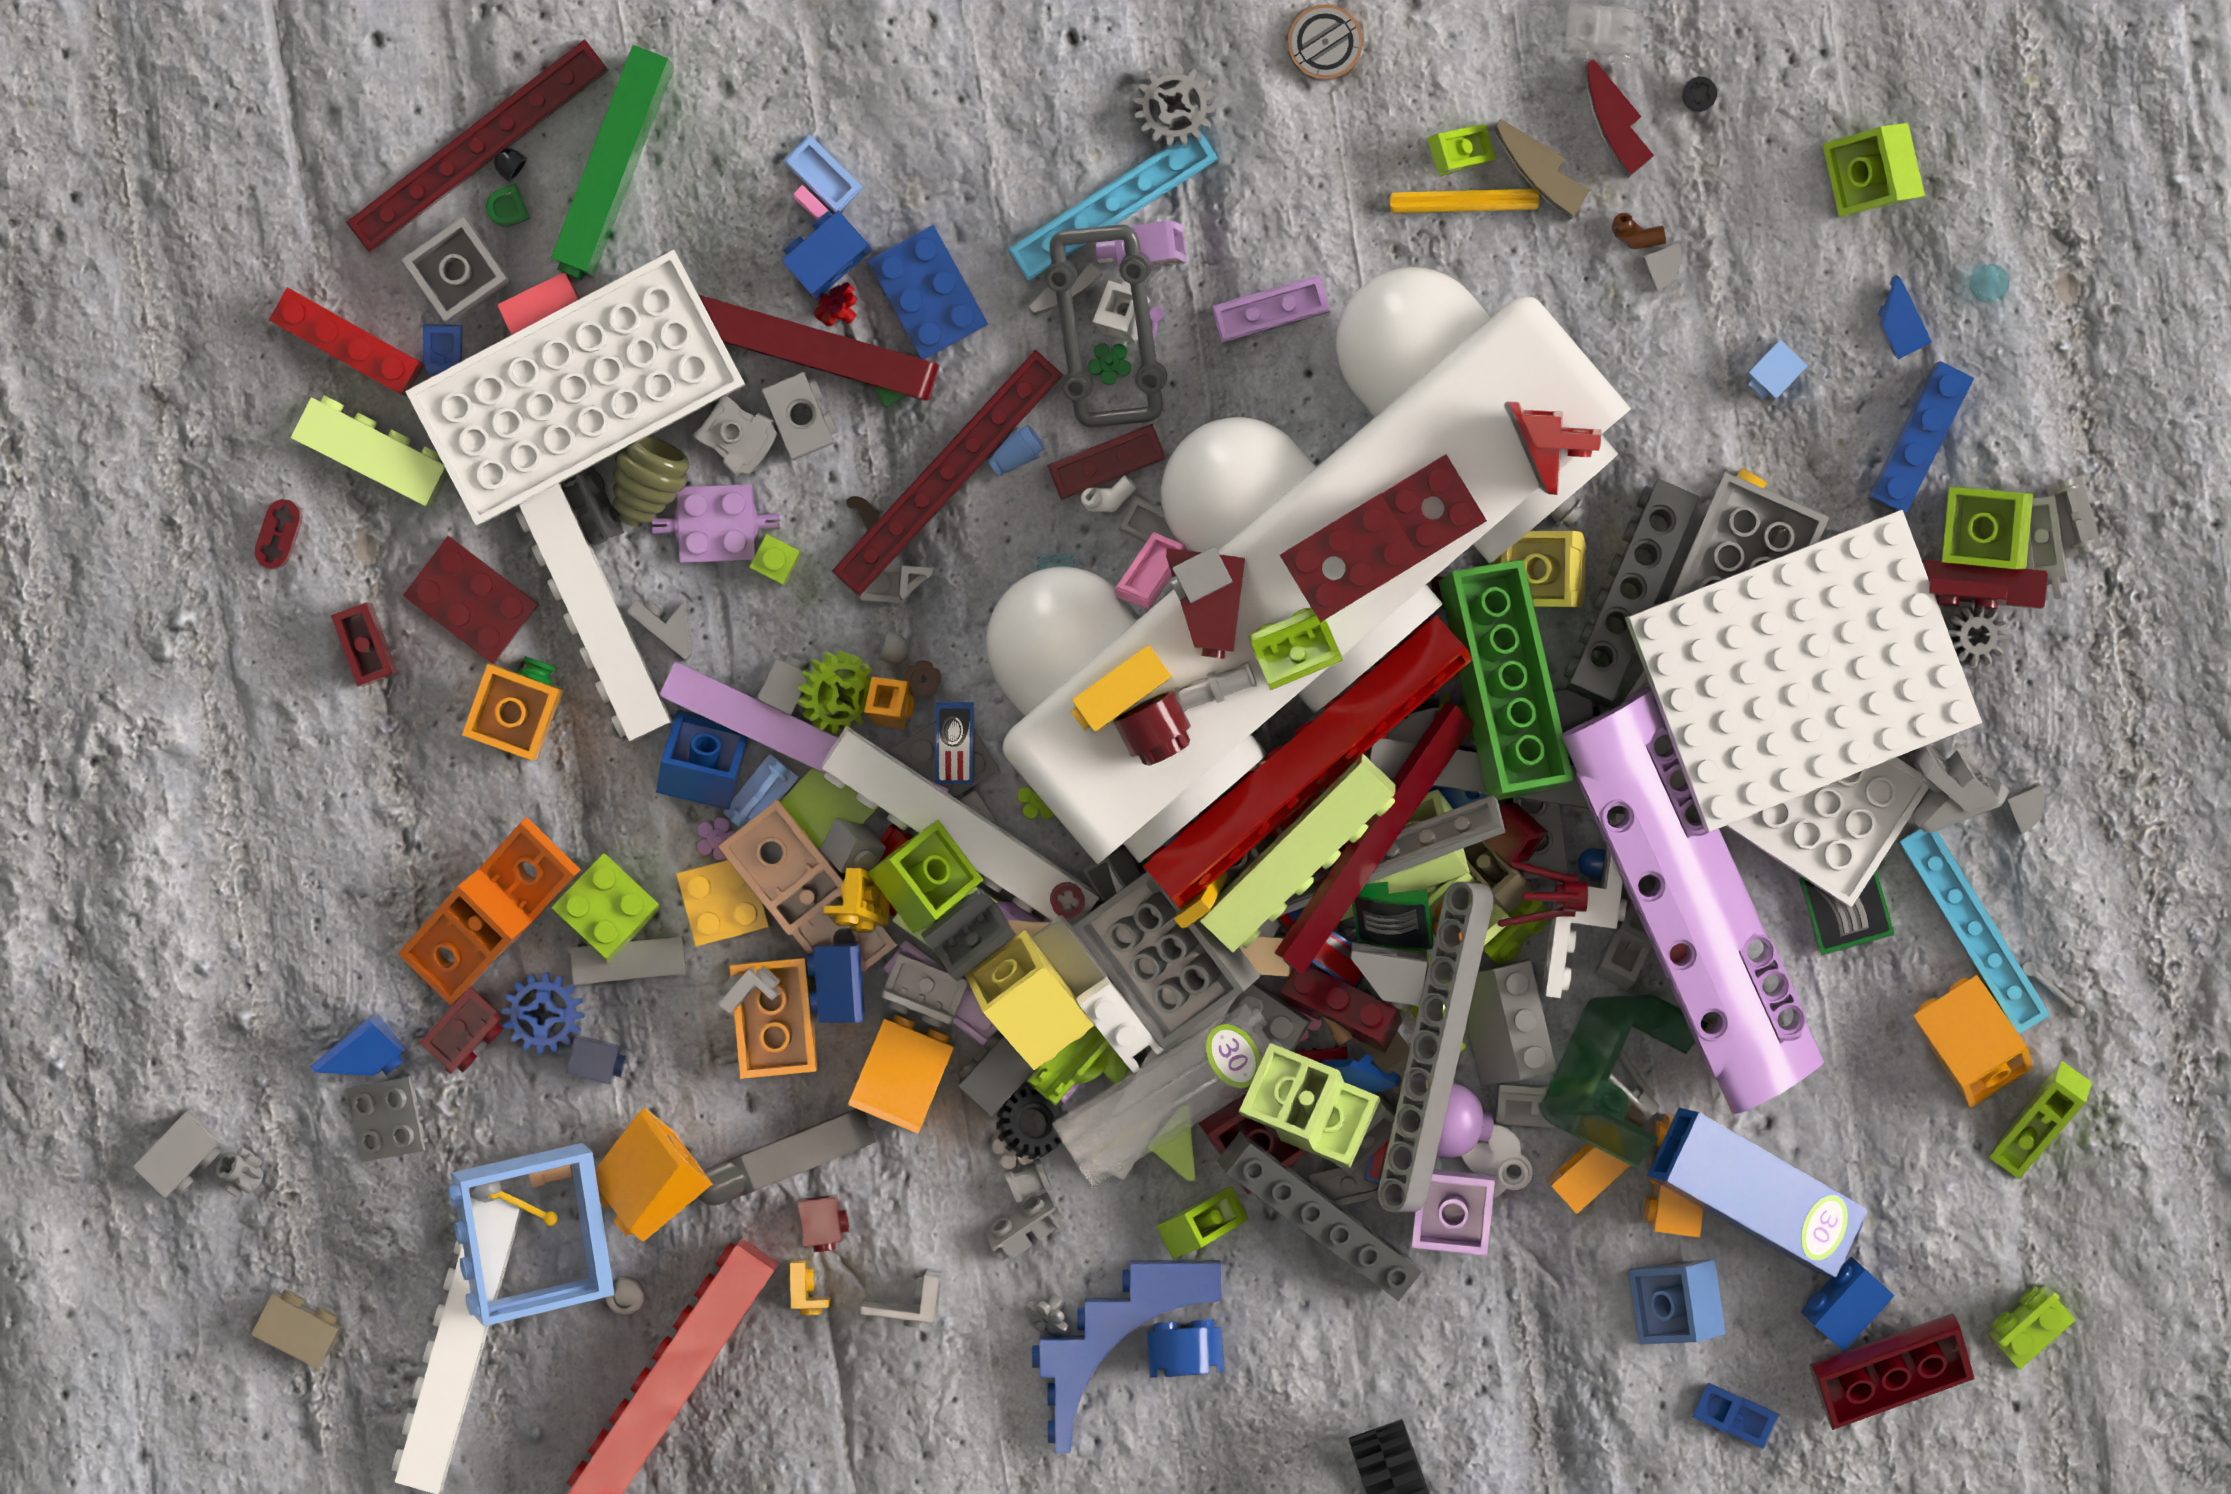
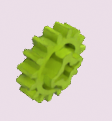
(822, 694)

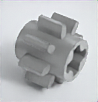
(239, 1172)

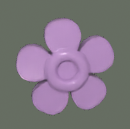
(714, 837)

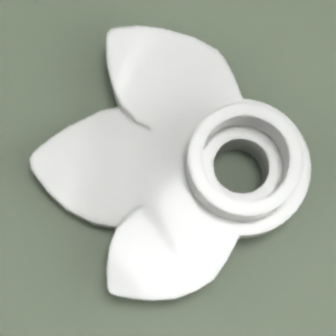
(1496, 1156)

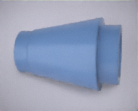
(1017, 450)

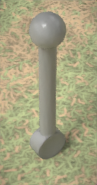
(2030, 969)

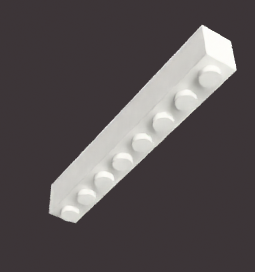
(593, 613)
(919, 802)
(454, 1355)

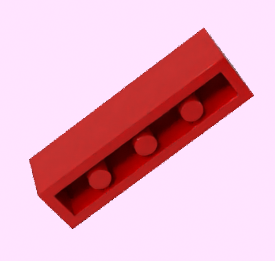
(346, 342)

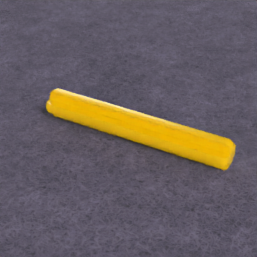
(1464, 201)

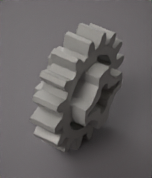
(1183, 93)

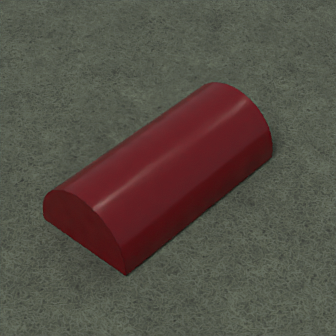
(1892, 1371)

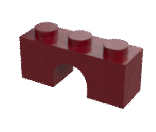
(1351, 1008)

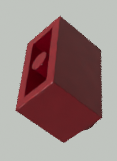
(364, 644)

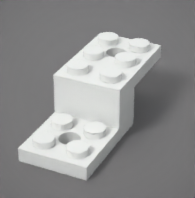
(1603, 910)

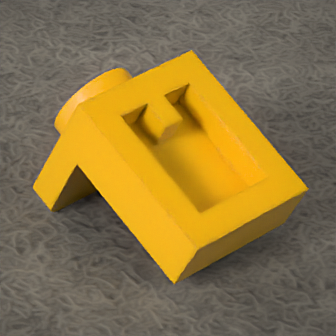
(801, 1282)

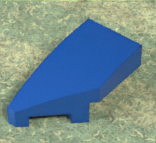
(1902, 321)
(441, 347)
(1364, 1074)

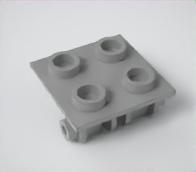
(387, 1119)

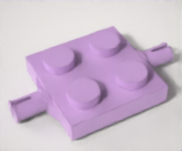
(716, 523)

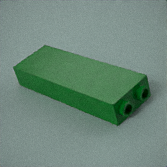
(612, 163)

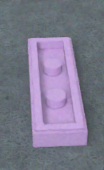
(1270, 309)

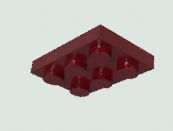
(471, 599)

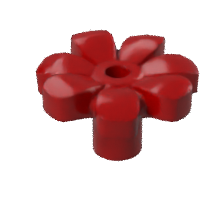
(836, 305)

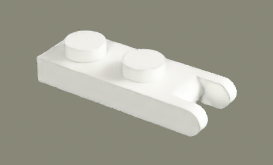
(1117, 1021)

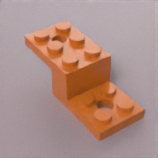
(489, 911)

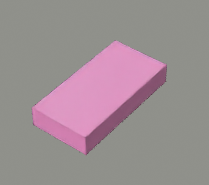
(1148, 572)

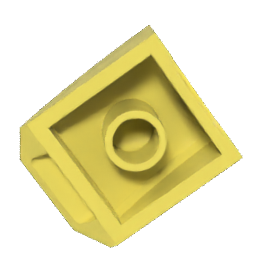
(1552, 566)

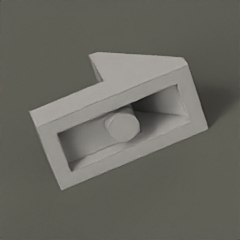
(674, 632)

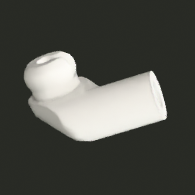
(1108, 499)

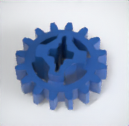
(543, 1030)

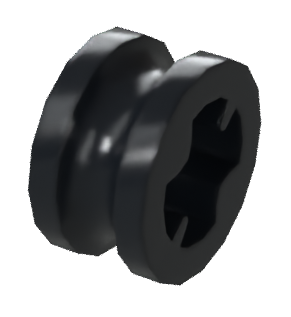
(1711, 93)

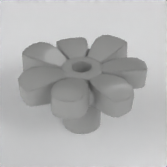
(1048, 1315)

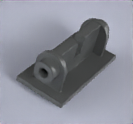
(601, 519)

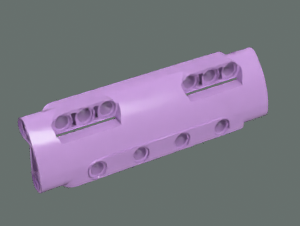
(1693, 903)

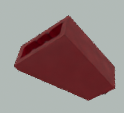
(1215, 616)

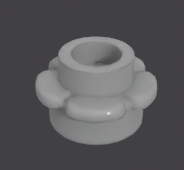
(1567, 512)

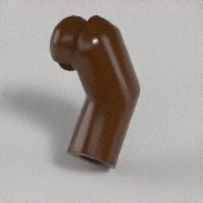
(1634, 235)

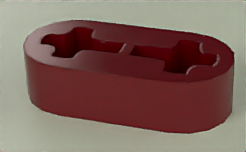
(269, 531)

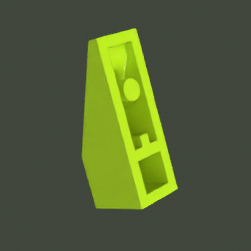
(2041, 1119)

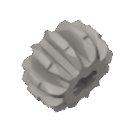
(1977, 649)

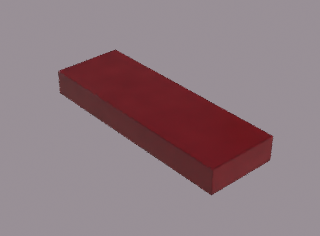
(1106, 461)

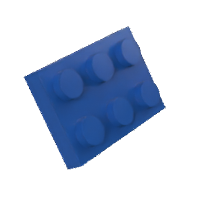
(928, 292)

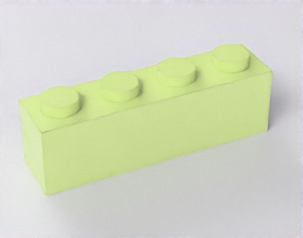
(369, 451)

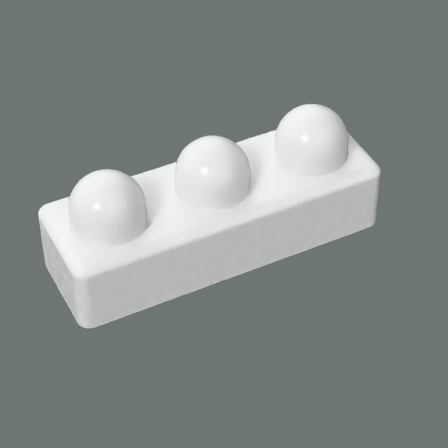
(1437, 386)

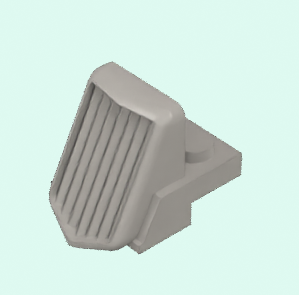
(1955, 790)

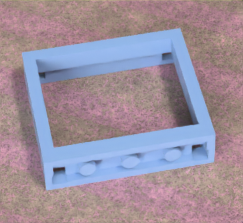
(592, 1227)

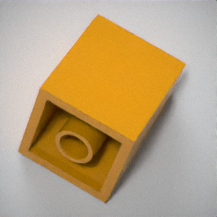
(1973, 1040)
(902, 1073)
(648, 1176)

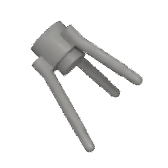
(1641, 1103)

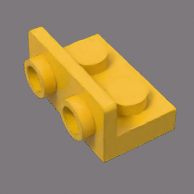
(862, 904)

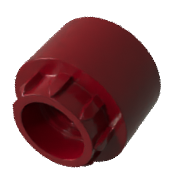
(1154, 728)

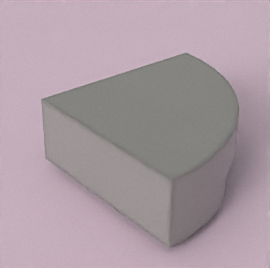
(1663, 265)
(2027, 807)

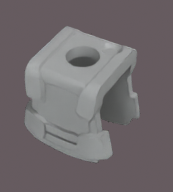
(738, 436)

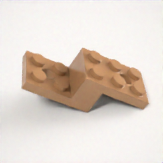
(798, 883)

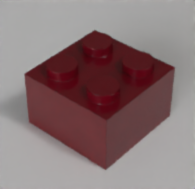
(1227, 1123)

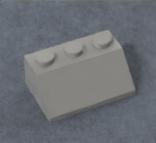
(1508, 1025)

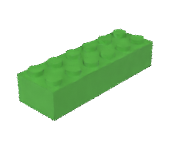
(1506, 681)

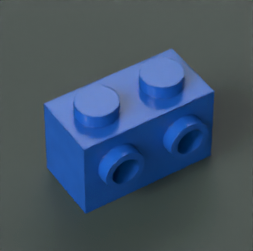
(1847, 1304)

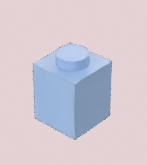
(1775, 371)

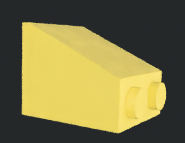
(1028, 1000)

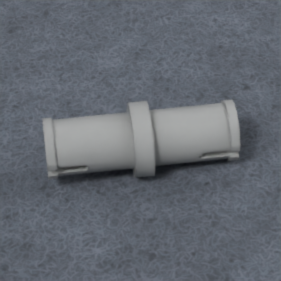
(1215, 686)

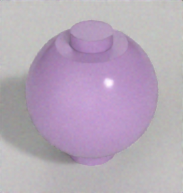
(1463, 1123)

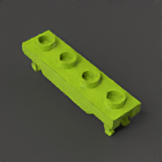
(1064, 1070)

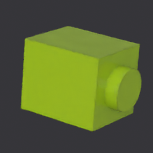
(775, 559)

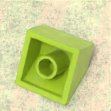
(1873, 169)
(925, 876)

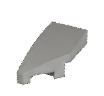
(896, 583)

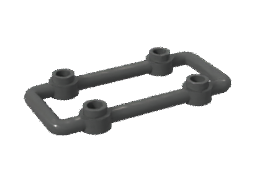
(1134, 270)

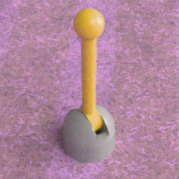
(492, 1191)

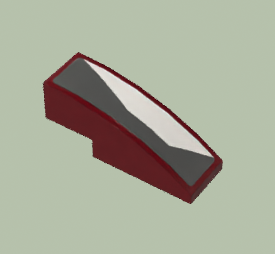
(1614, 120)

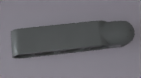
(787, 1157)

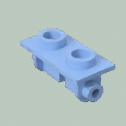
(764, 787)

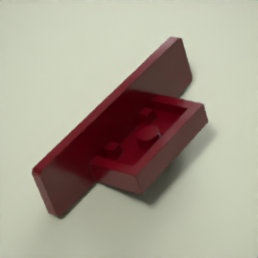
(1986, 585)

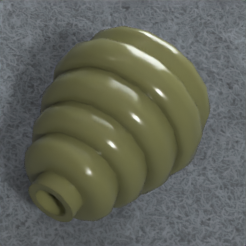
(647, 479)

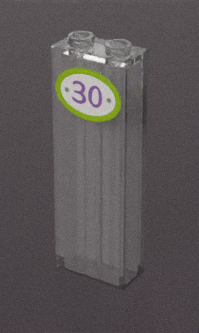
(1165, 1095)

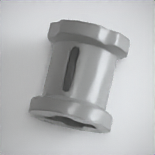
(1028, 1180)

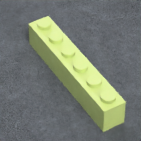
(1299, 852)

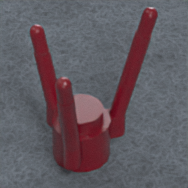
(1570, 896)

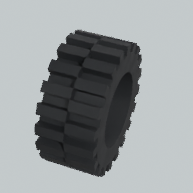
(1388, 1461)

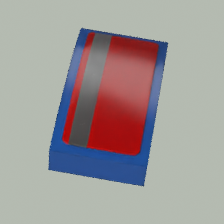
(1336, 960)

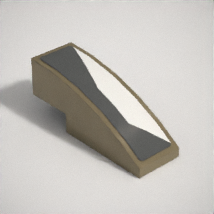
(1540, 169)

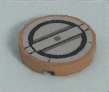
(1325, 42)

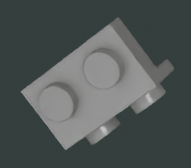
(740, 987)
(923, 989)

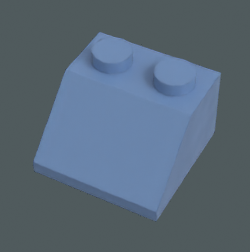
(1677, 1302)

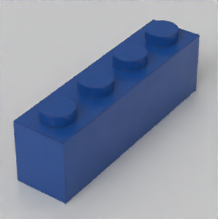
(1920, 437)

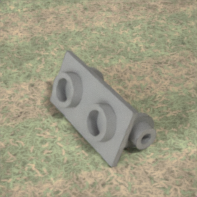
(2076, 516)
(1037, 1215)

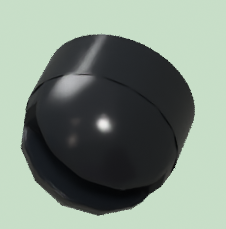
(509, 163)

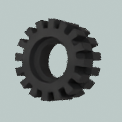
(1015, 1137)

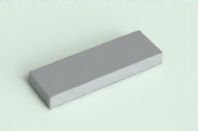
(634, 961)

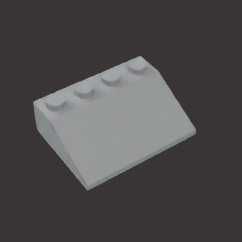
(1744, 531)
(1160, 969)

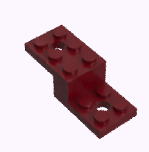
(1382, 538)

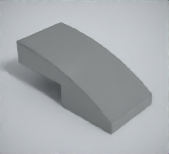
(1048, 299)

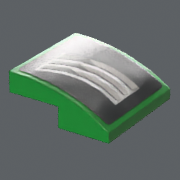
(1393, 919)
(1844, 927)

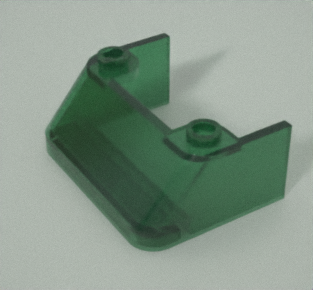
(1579, 1090)

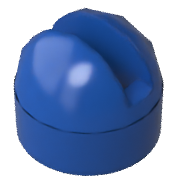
(1592, 862)

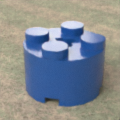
(1185, 1350)

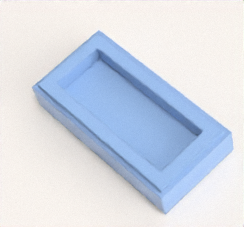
(823, 174)

